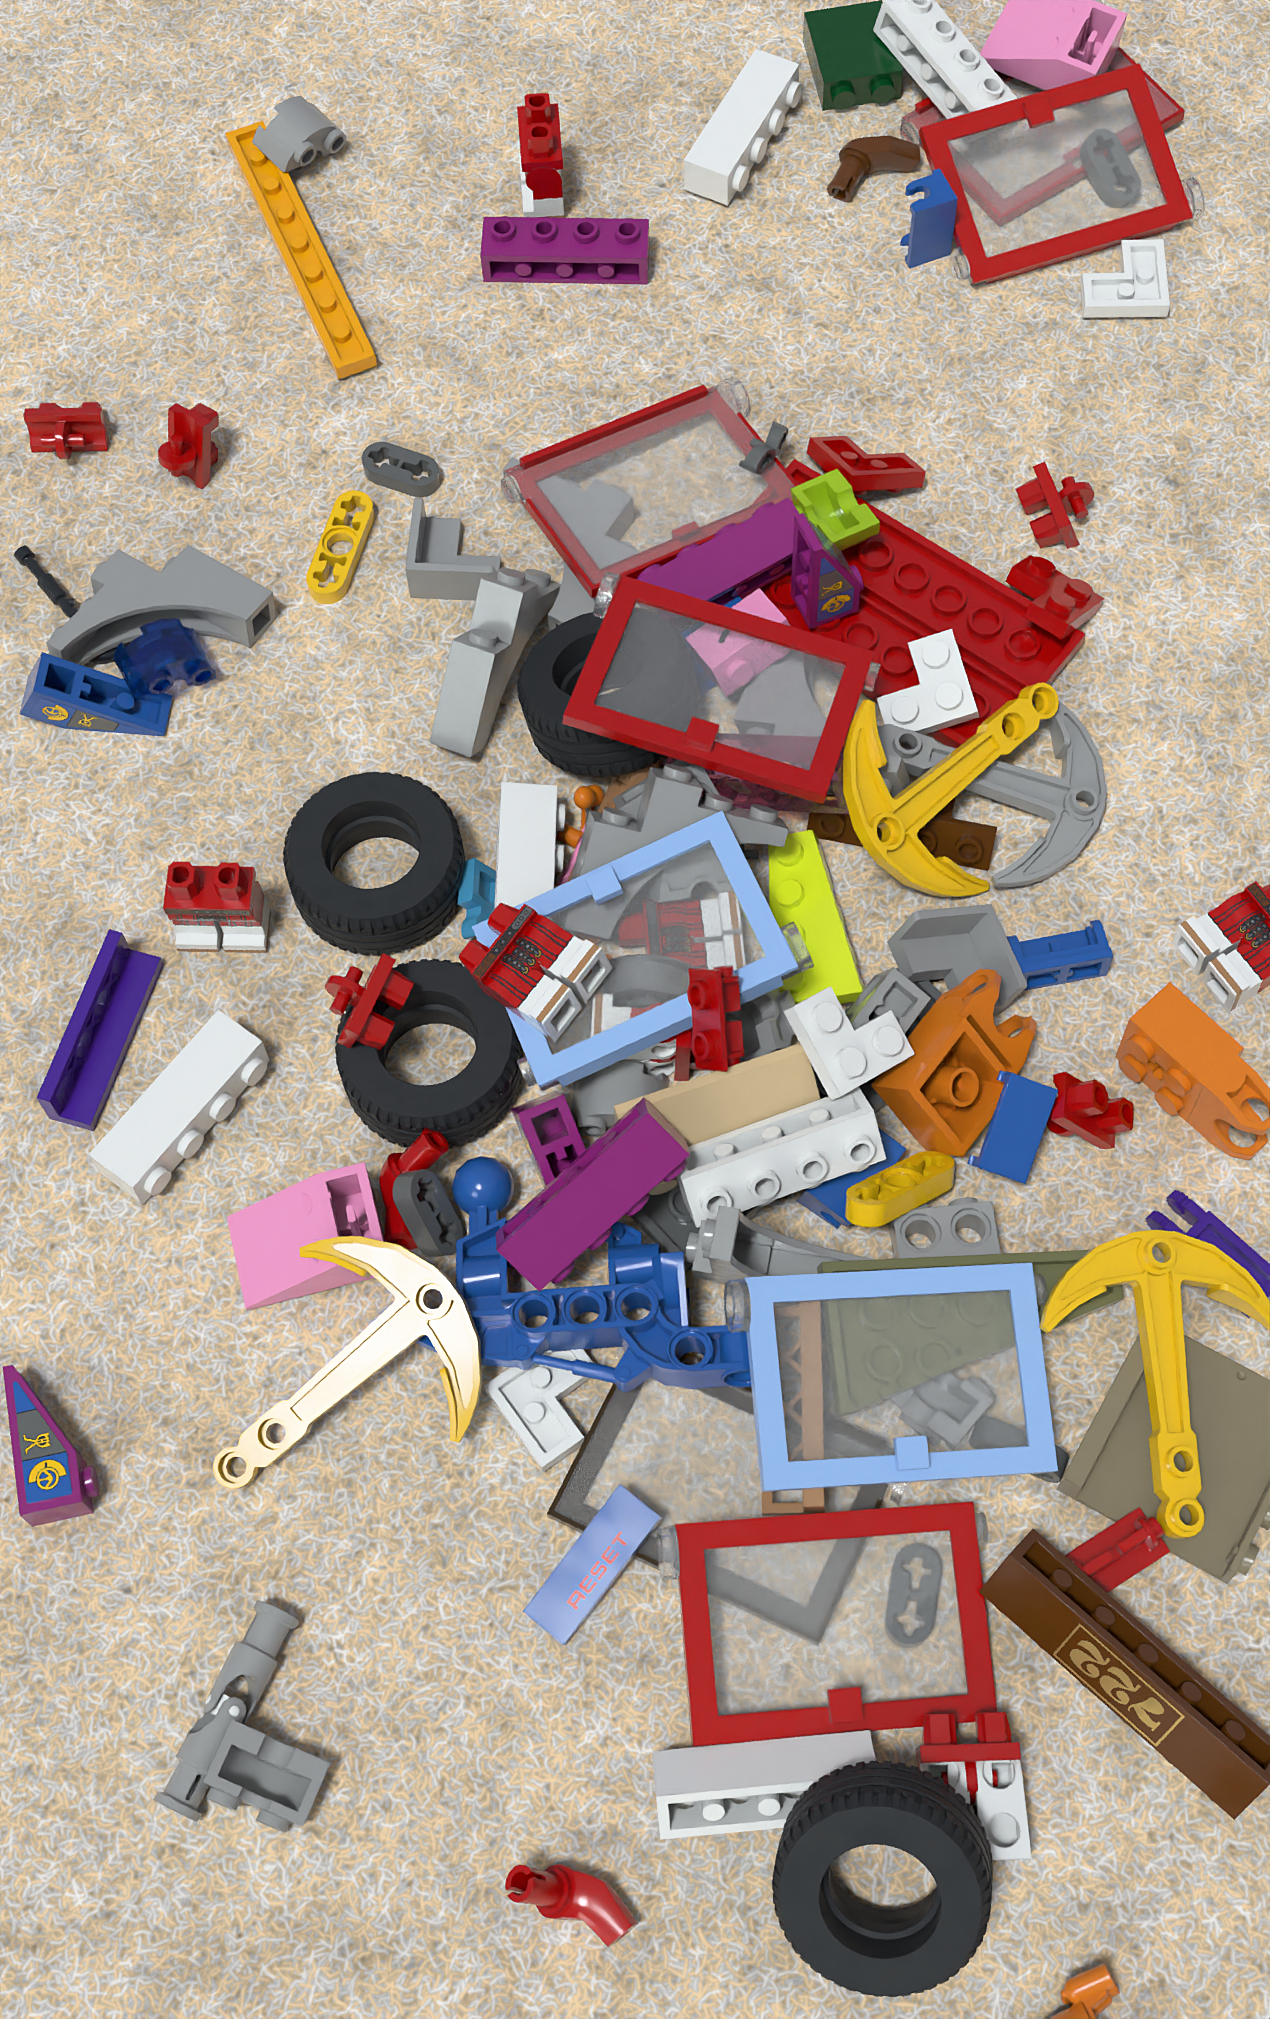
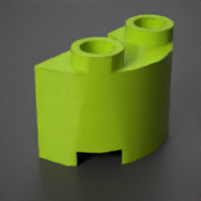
(834, 510)

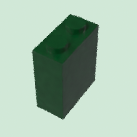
(849, 58)

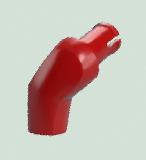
(417, 1156)
(572, 1895)

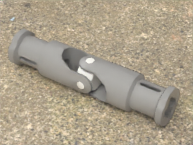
(255, 1662)

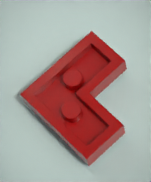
(865, 471)
(1058, 601)

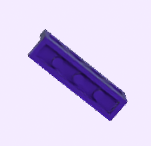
(99, 1033)

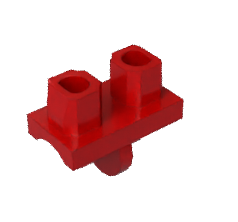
(66, 429)
(189, 443)
(1043, 492)
(381, 984)
(1088, 1111)

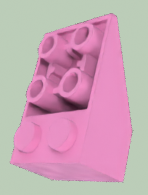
(1054, 40)
(315, 1209)

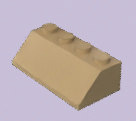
(733, 1098)

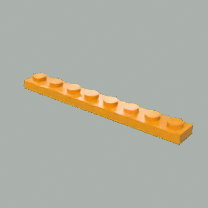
(303, 256)

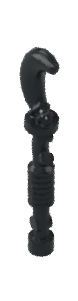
(55, 593)

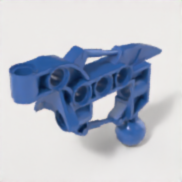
(637, 1279)

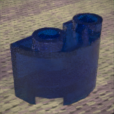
(162, 656)

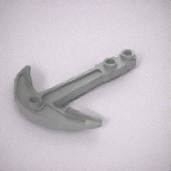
(1029, 790)

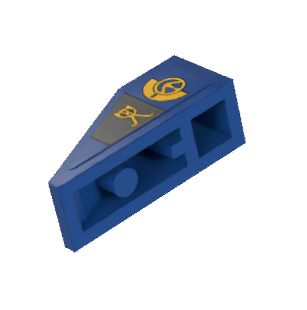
(90, 700)

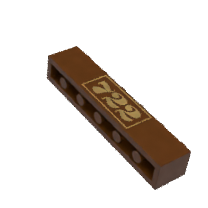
(1133, 1673)

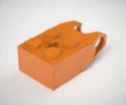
(1194, 1070)
(951, 1081)

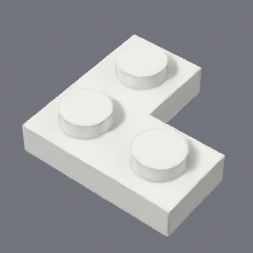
(1134, 292)
(943, 690)
(842, 1054)
(532, 1407)

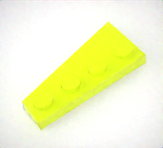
(804, 895)

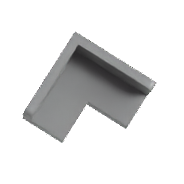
(434, 560)
(955, 945)

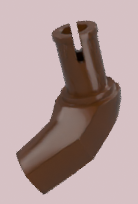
(868, 156)

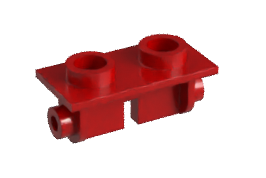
(714, 1040)
(1120, 1550)

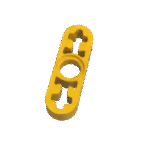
(338, 530)
(899, 1189)

